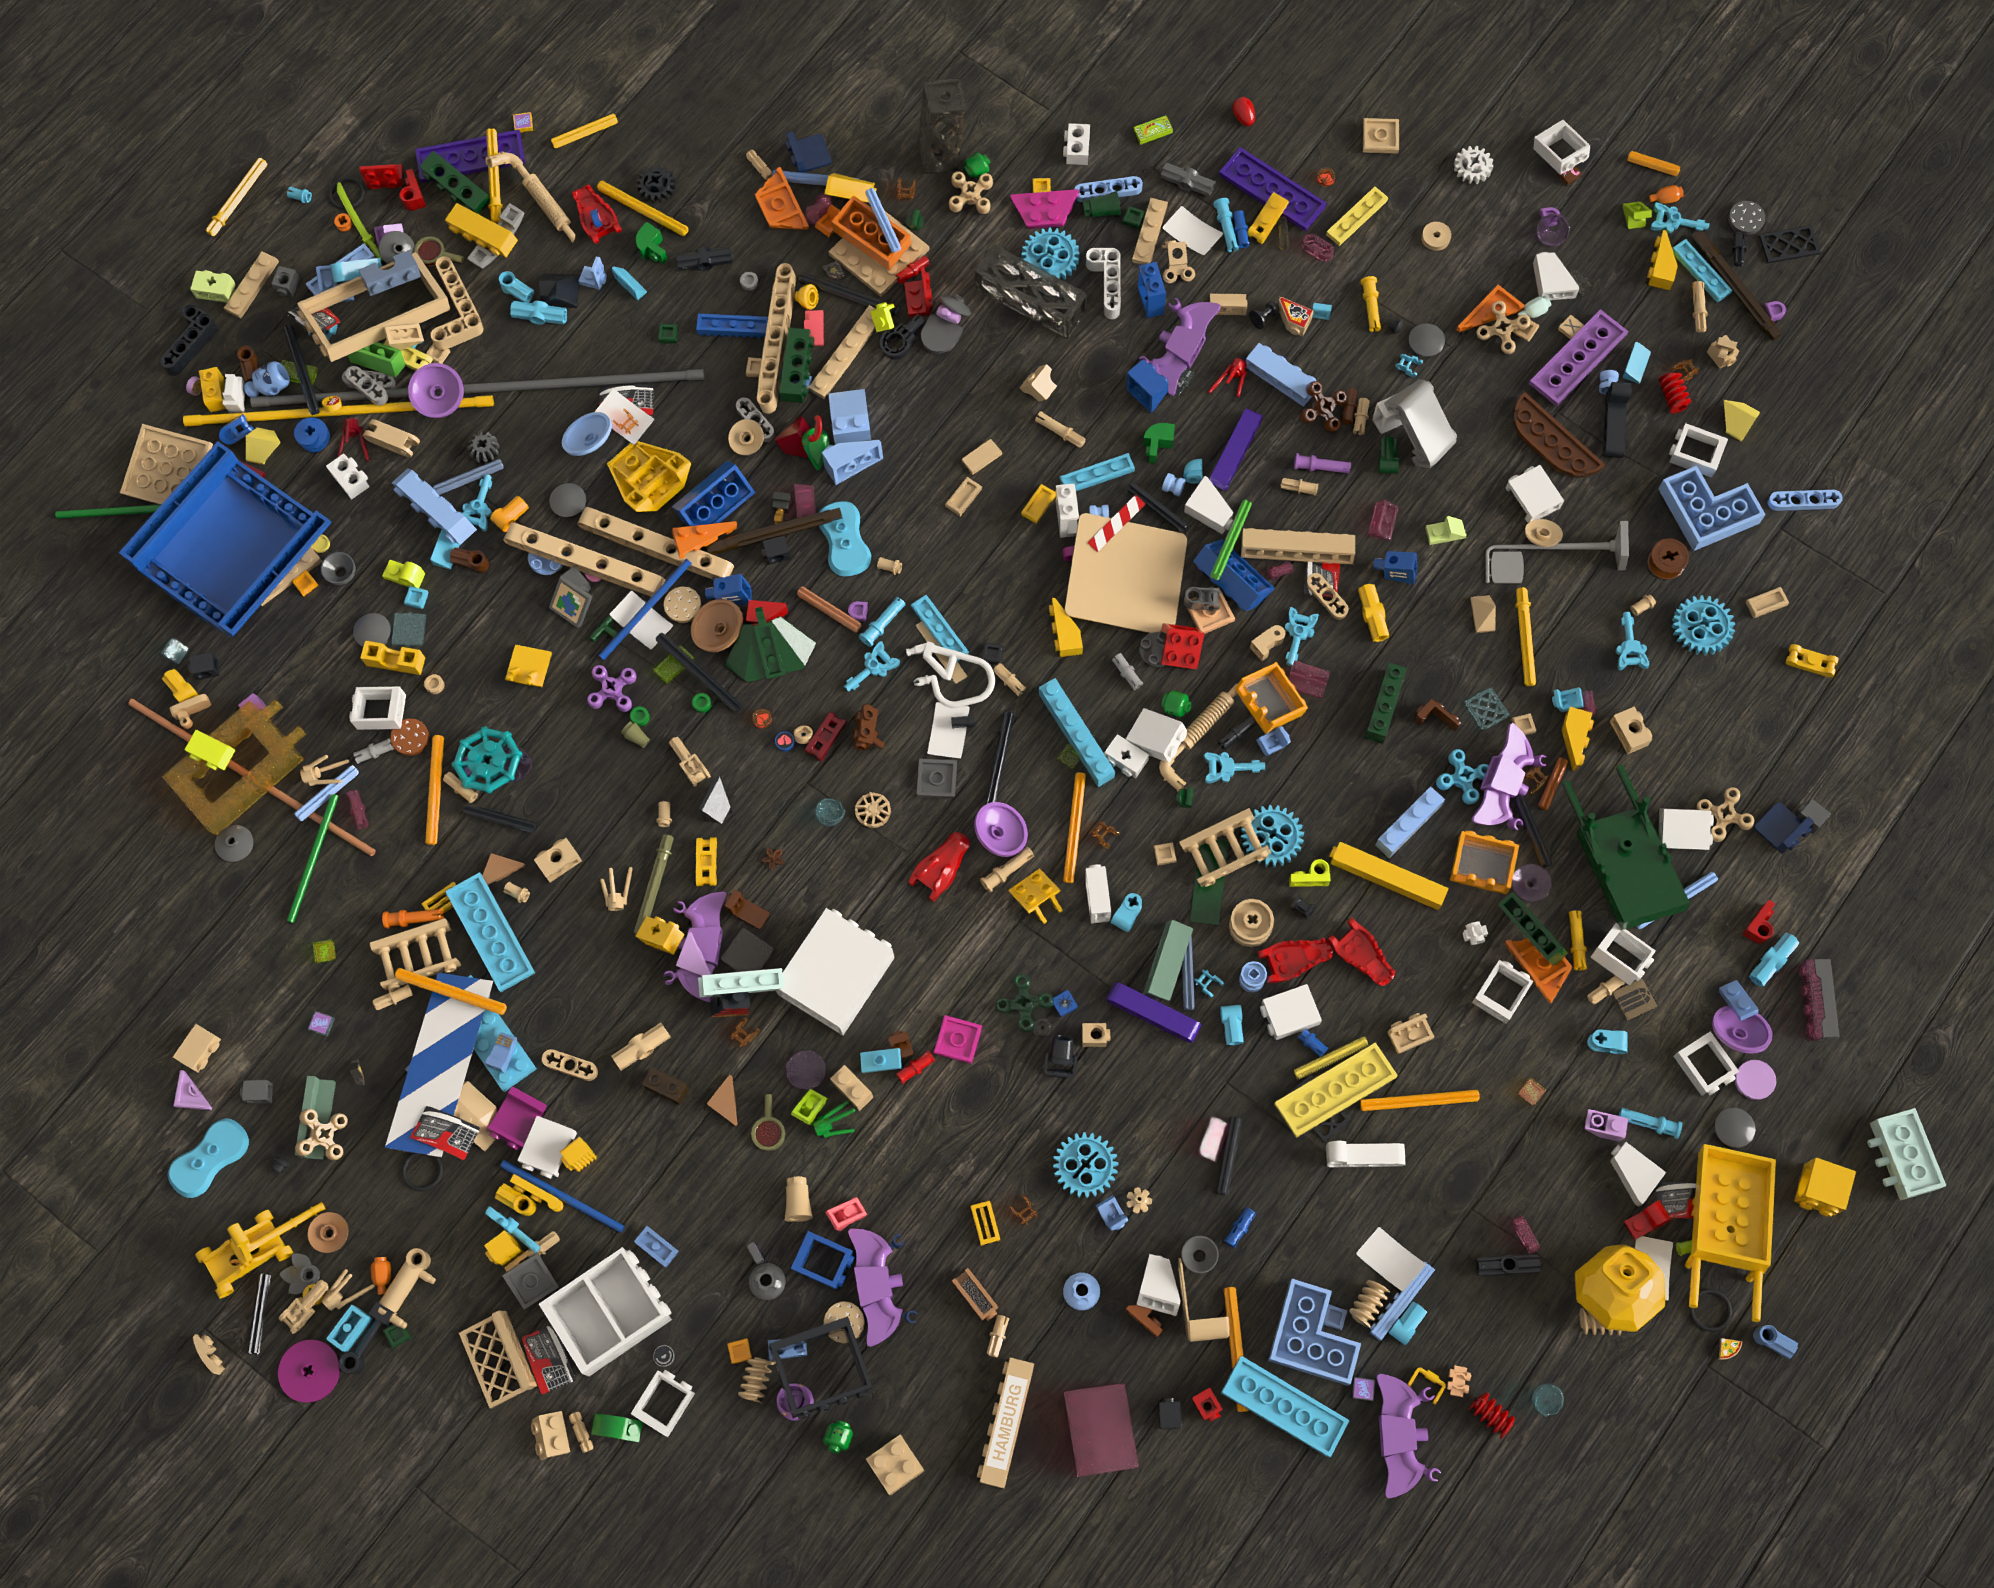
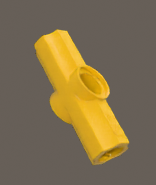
(1373, 612)

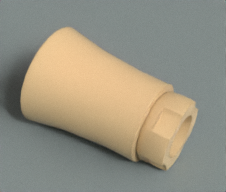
(797, 1200)

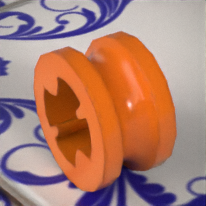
(339, 218)

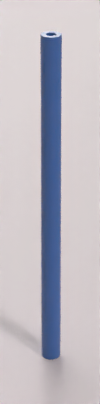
(643, 611)
(563, 1196)

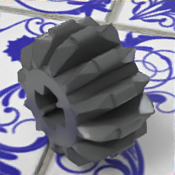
(476, 447)

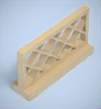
(514, 1354)

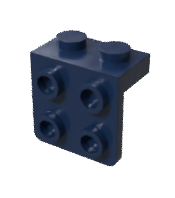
(808, 152)
(1782, 828)

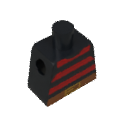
(731, 1004)

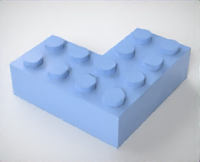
(1706, 517)
(1302, 1343)

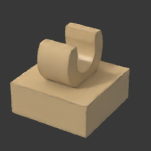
(1725, 345)

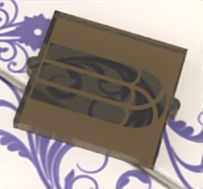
(1635, 999)

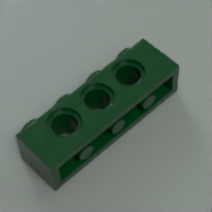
(435, 164)
(796, 339)
(1385, 703)
(1533, 928)

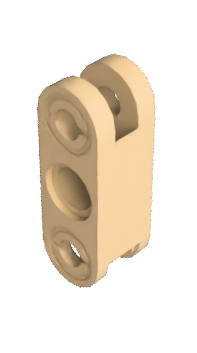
(391, 438)

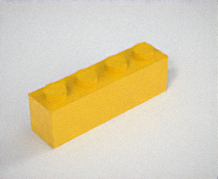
(481, 230)

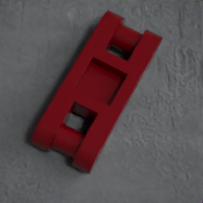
(825, 736)

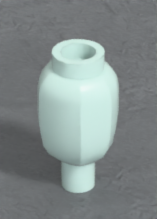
(1536, 307)

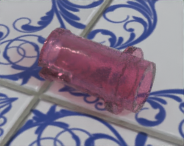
(1280, 570)
(1588, 701)

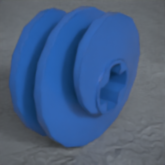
(312, 434)

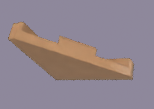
(499, 868)
(724, 1101)

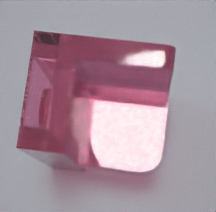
(1308, 679)

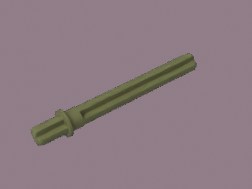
(655, 879)

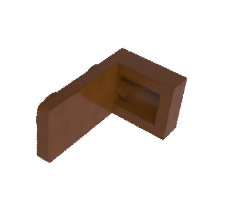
(1438, 709)
(746, 910)

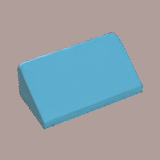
(628, 282)
(1636, 363)
(442, 551)

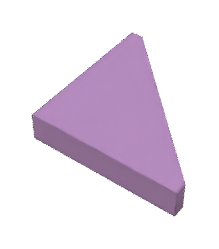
(692, 958)
(189, 1095)

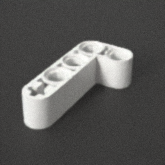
(1110, 283)
(1364, 1155)

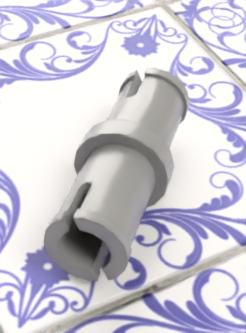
(1127, 671)
(373, 751)

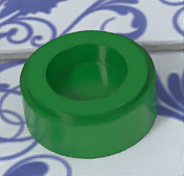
(701, 702)
(639, 716)

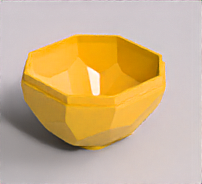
(1619, 1299)

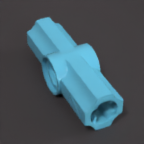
(538, 312)
(1773, 959)

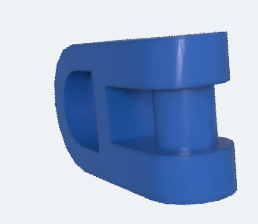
(229, 433)

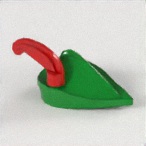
(815, 442)

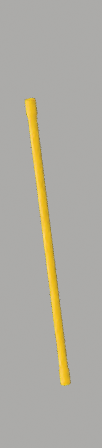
(198, 420)

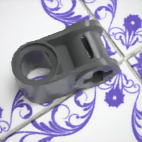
(1203, 598)

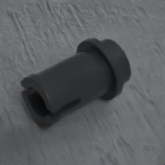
(963, 721)

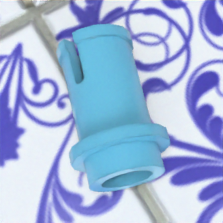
(302, 195)

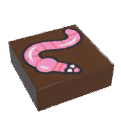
(1570, 176)

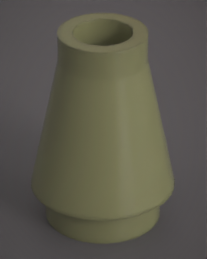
(635, 734)

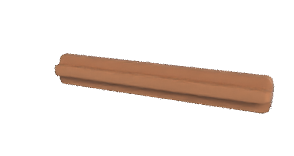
(829, 609)

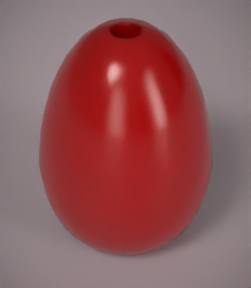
(1244, 111)

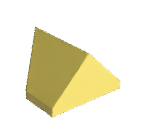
(1739, 418)
(260, 445)

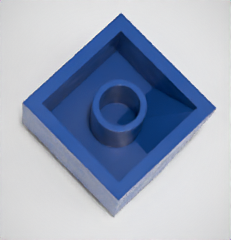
(1146, 385)

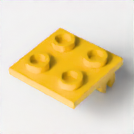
(528, 666)
(1034, 891)

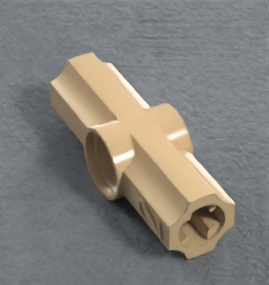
(640, 1046)

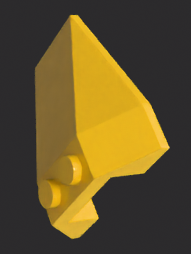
(648, 475)

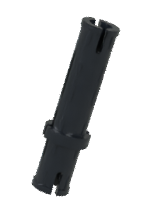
(1236, 733)

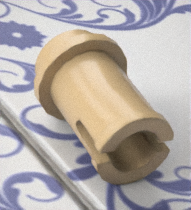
(889, 565)
(1642, 605)
(664, 814)
(520, 894)

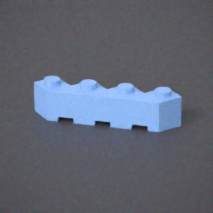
(437, 508)

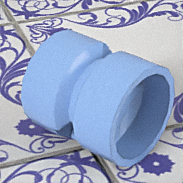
(1252, 976)

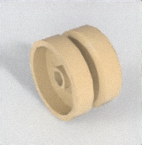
(1256, 932)

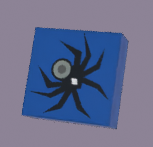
(1064, 1003)

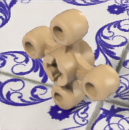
(970, 192)
(1505, 335)
(1732, 816)
(326, 1140)

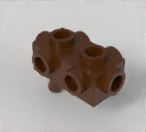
(864, 733)

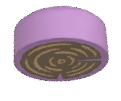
(194, 386)

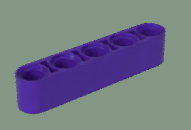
(1235, 449)
(1153, 1012)

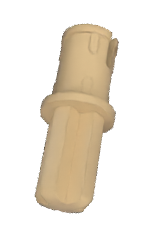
(1361, 416)
(1299, 486)
(1009, 679)
(456, 784)
(1605, 989)
(392, 997)
(997, 1335)

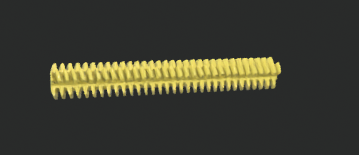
(1330, 1057)

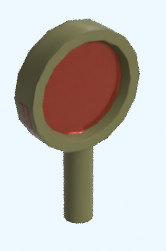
(431, 249)
(768, 1131)

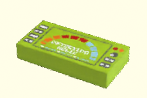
(1153, 130)

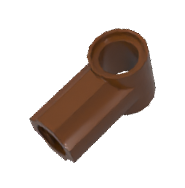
(248, 365)
(468, 559)

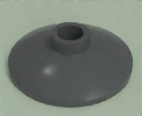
(389, 242)
(956, 304)
(239, 849)

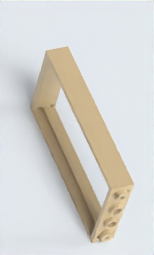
(374, 333)

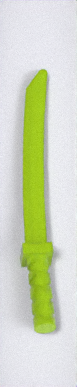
(367, 239)

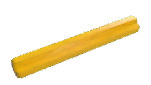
(584, 130)

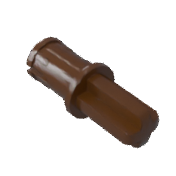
(1349, 406)

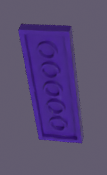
(470, 154)
(1261, 181)

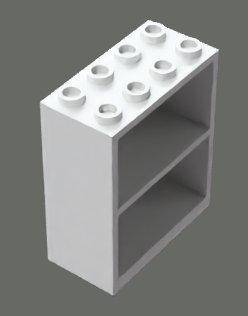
(835, 970)
(606, 1311)

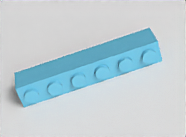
(1076, 732)

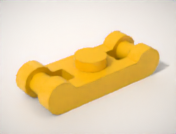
(1811, 661)
(706, 861)

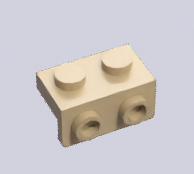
(1410, 1033)
(550, 1435)

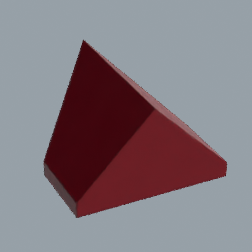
(791, 438)

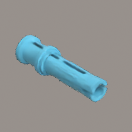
(1224, 217)
(877, 627)
(1659, 1124)

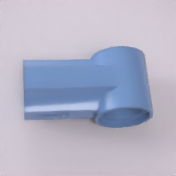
(1776, 1341)

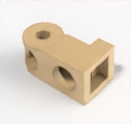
(1267, 640)

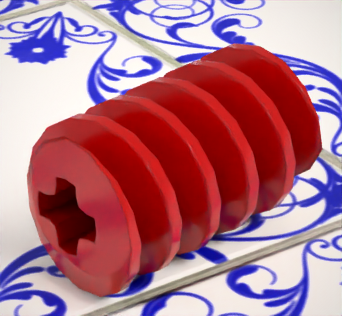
(1674, 392)
(1493, 1414)

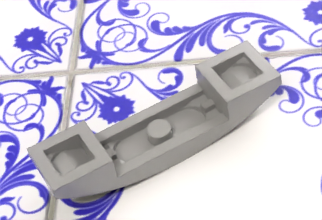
(510, 220)

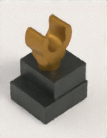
(781, 505)

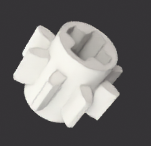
(1475, 933)

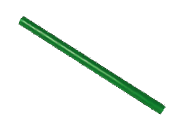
(106, 511)
(312, 858)

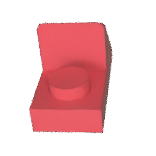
(815, 322)
(846, 1214)

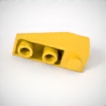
(1664, 264)
(1068, 634)
(1574, 731)

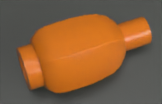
(1667, 194)
(381, 1273)

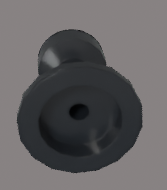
(1259, 318)

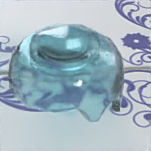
(829, 812)
(1547, 1399)

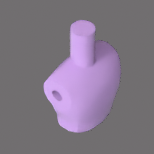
(948, 314)

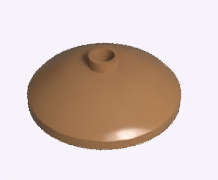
(711, 620)

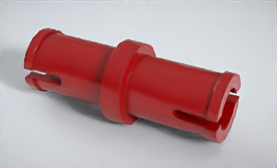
(912, 269)
(915, 1067)

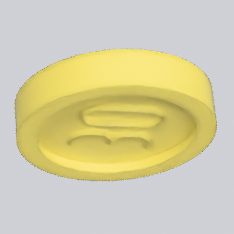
(321, 544)

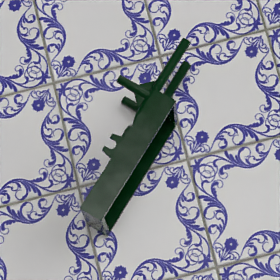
(1633, 878)

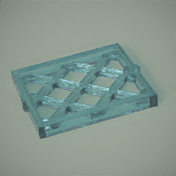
(1475, 714)

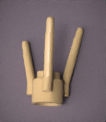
(311, 774)
(614, 900)
(333, 1297)

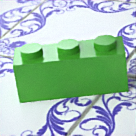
(379, 358)

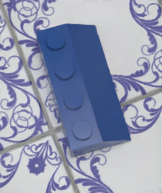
(714, 497)
(1238, 578)

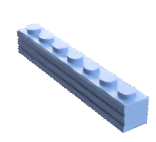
(1400, 1303)

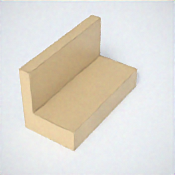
(1230, 303)

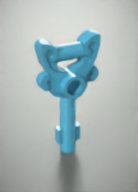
(1674, 220)
(478, 506)
(1298, 632)
(1631, 646)
(873, 666)
(1228, 767)
(511, 1226)

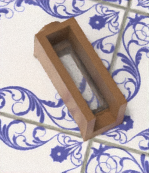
(975, 1295)

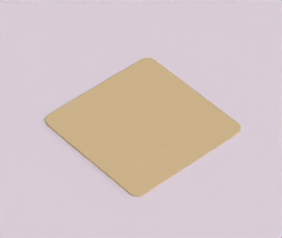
(1130, 579)

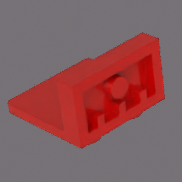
(382, 176)
(919, 295)
(1182, 646)

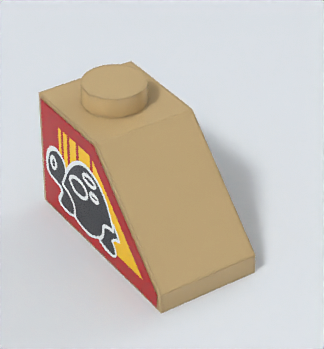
(1294, 316)

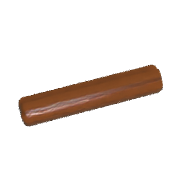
(1553, 783)

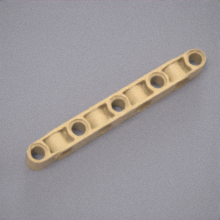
(774, 349)
(651, 543)
(583, 559)

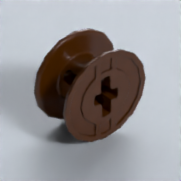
(1667, 568)

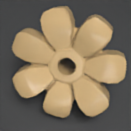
(1137, 1205)

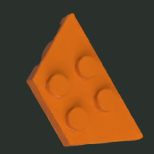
(780, 204)
(1544, 975)

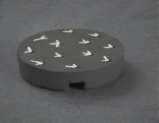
(1746, 217)

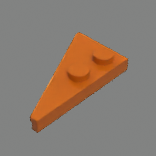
(1483, 312)
(697, 536)

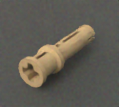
(999, 874)

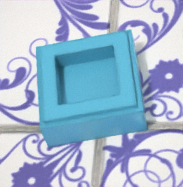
(1321, 311)
(416, 597)

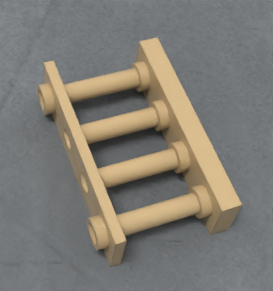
(1210, 836)
(418, 935)

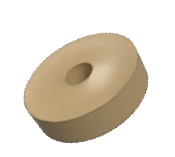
(1435, 243)

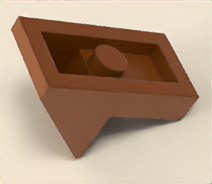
(1141, 1315)

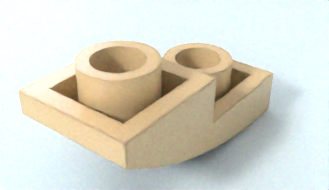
(205, 1350)

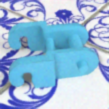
(1414, 359)
(1211, 978)

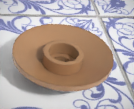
(318, 1232)

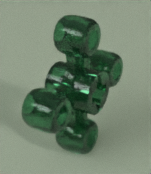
(1016, 1004)

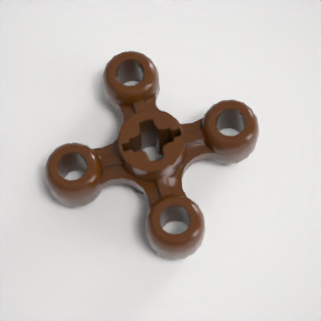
(1323, 406)

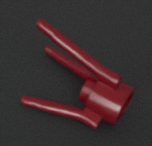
(350, 429)

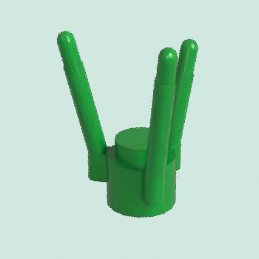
(823, 1124)

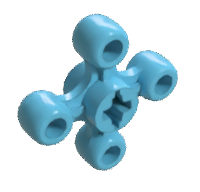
(1462, 777)

